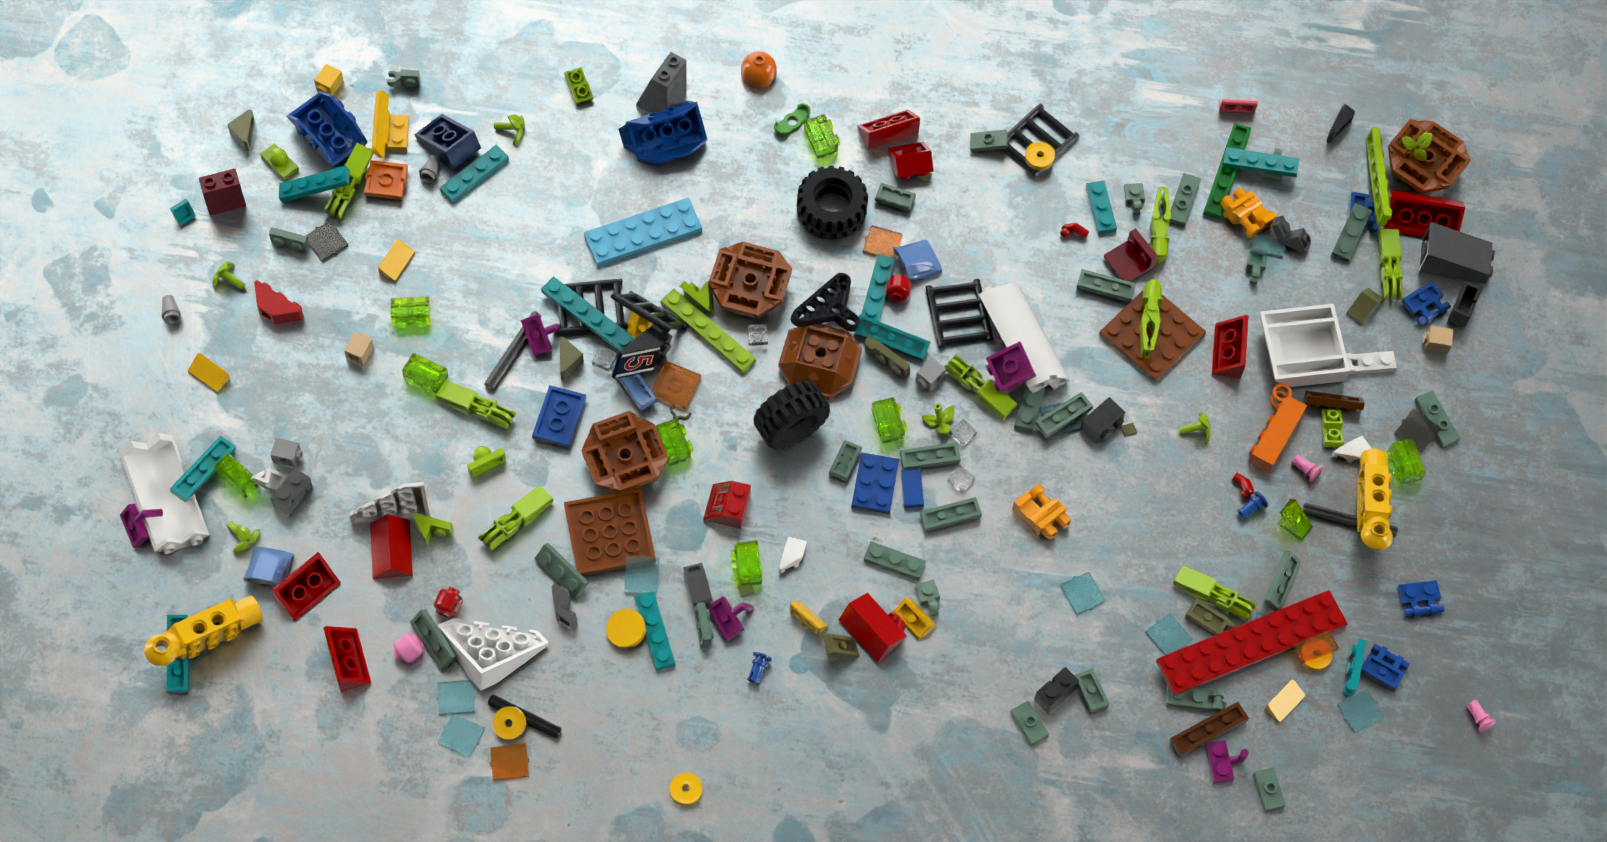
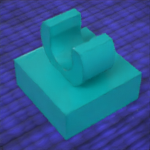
(182, 212)

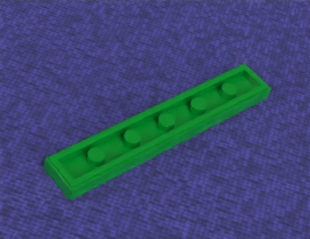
(1225, 175)

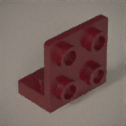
(1132, 257)

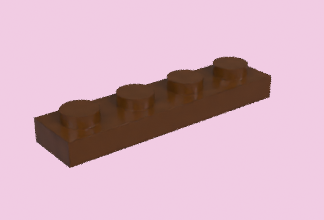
(1209, 729)

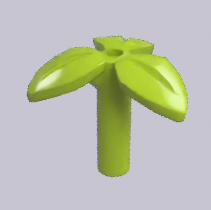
(516, 123)
(1422, 142)
(223, 273)
(940, 418)
(1202, 425)
(243, 535)

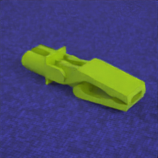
(357, 163)
(1159, 226)
(1389, 259)
(1152, 301)
(469, 402)
(998, 403)
(523, 510)
(1209, 590)

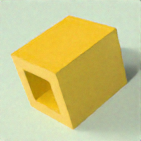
(328, 80)

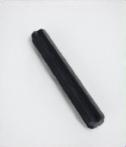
(531, 719)

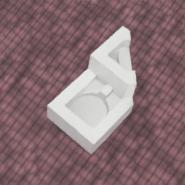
(1352, 450)
(269, 479)
(792, 553)

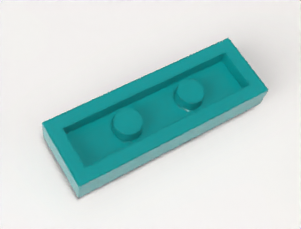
(1101, 207)

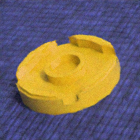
(626, 628)

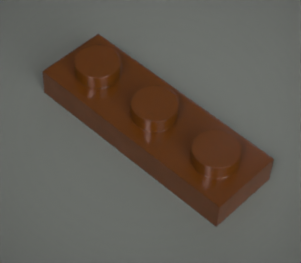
(1334, 401)

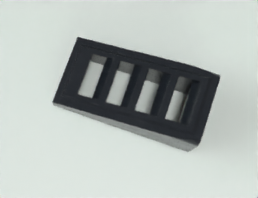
(1342, 120)

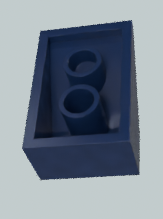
(449, 140)

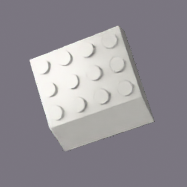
(1305, 345)

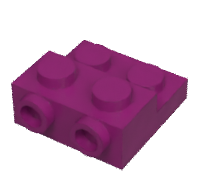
(1010, 368)

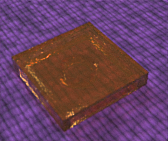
(676, 384)

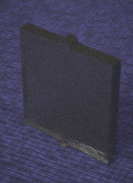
(326, 241)
(1419, 429)

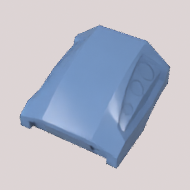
(918, 260)
(268, 566)

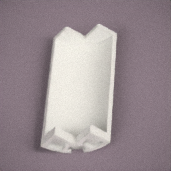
(1018, 323)
(152, 472)

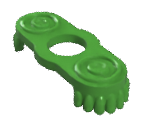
(801, 114)

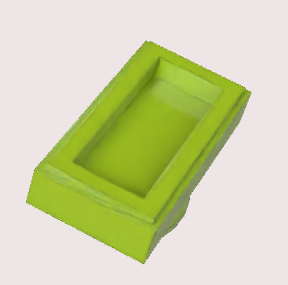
(279, 161)
(485, 460)

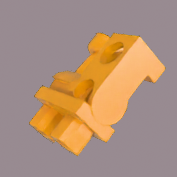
(1248, 212)
(1041, 518)

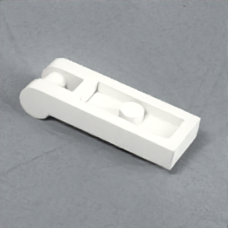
(1371, 362)

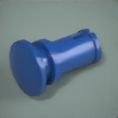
(1253, 505)
(759, 664)

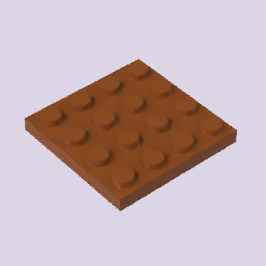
(1174, 338)
(607, 530)

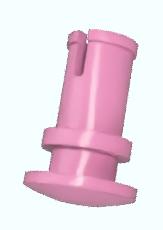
(1306, 467)
(1482, 719)

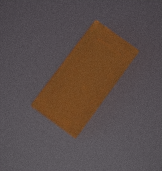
(1315, 647)

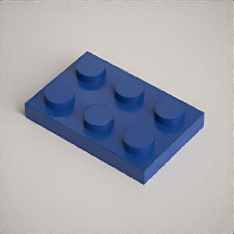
(559, 416)
(875, 483)

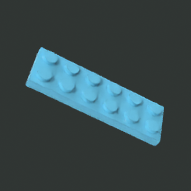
(643, 231)

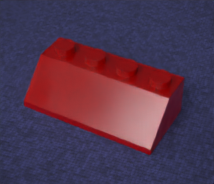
(1414, 213)

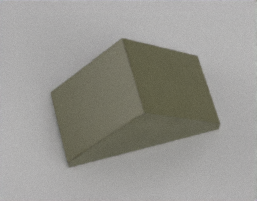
(242, 129)
(1364, 305)
(570, 358)

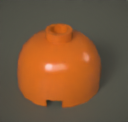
(758, 69)

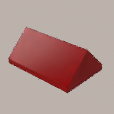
(889, 128)
(1230, 347)
(391, 547)
(305, 586)
(872, 626)
(347, 657)

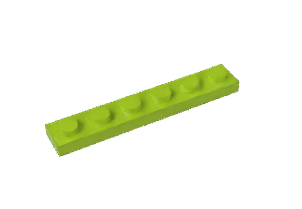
(1378, 177)
(708, 331)

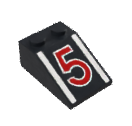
(643, 353)

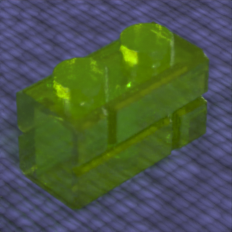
(821, 136)
(410, 311)
(424, 373)
(888, 420)
(674, 441)
(1406, 461)
(236, 475)
(747, 563)

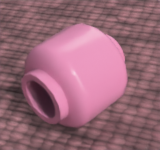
(408, 648)

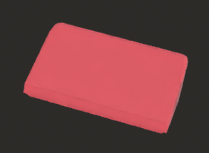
(1241, 106)

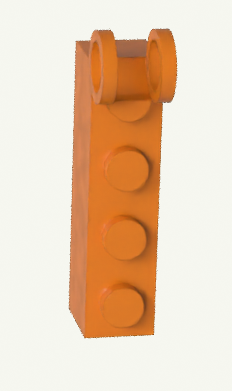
(1279, 429)

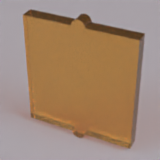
(881, 241)
(509, 762)

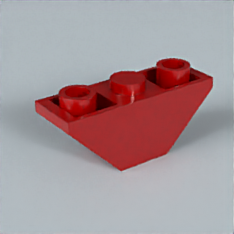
(275, 305)

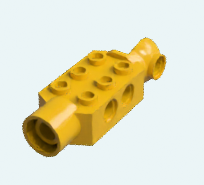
(1374, 499)
(203, 631)

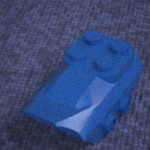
(328, 128)
(665, 133)

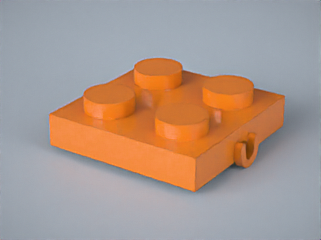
(386, 180)

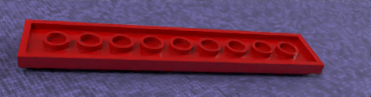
(1250, 642)

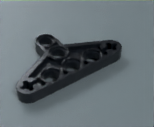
(823, 310)

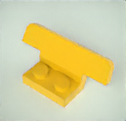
(389, 131)

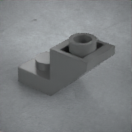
(1294, 239)
(697, 584)
(561, 600)

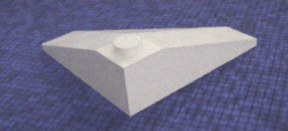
(400, 502)
(490, 652)

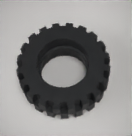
(837, 182)
(791, 415)

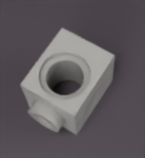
(930, 374)
(286, 452)

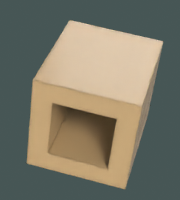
(1438, 339)
(359, 348)

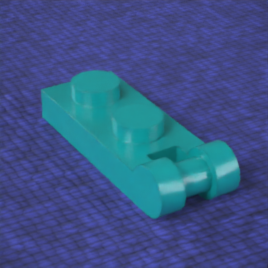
(1354, 668)

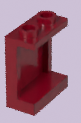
(222, 191)

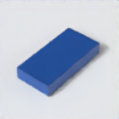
(912, 488)

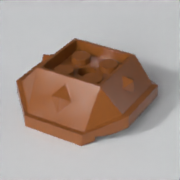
(1445, 156)
(744, 263)
(830, 373)
(624, 436)

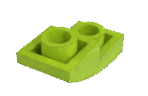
(578, 85)
(1332, 428)

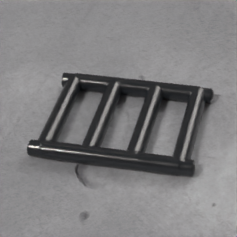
(1027, 120)
(597, 286)
(643, 305)
(938, 325)

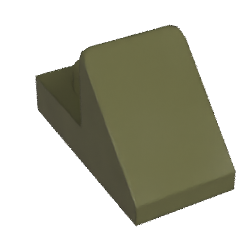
(840, 647)

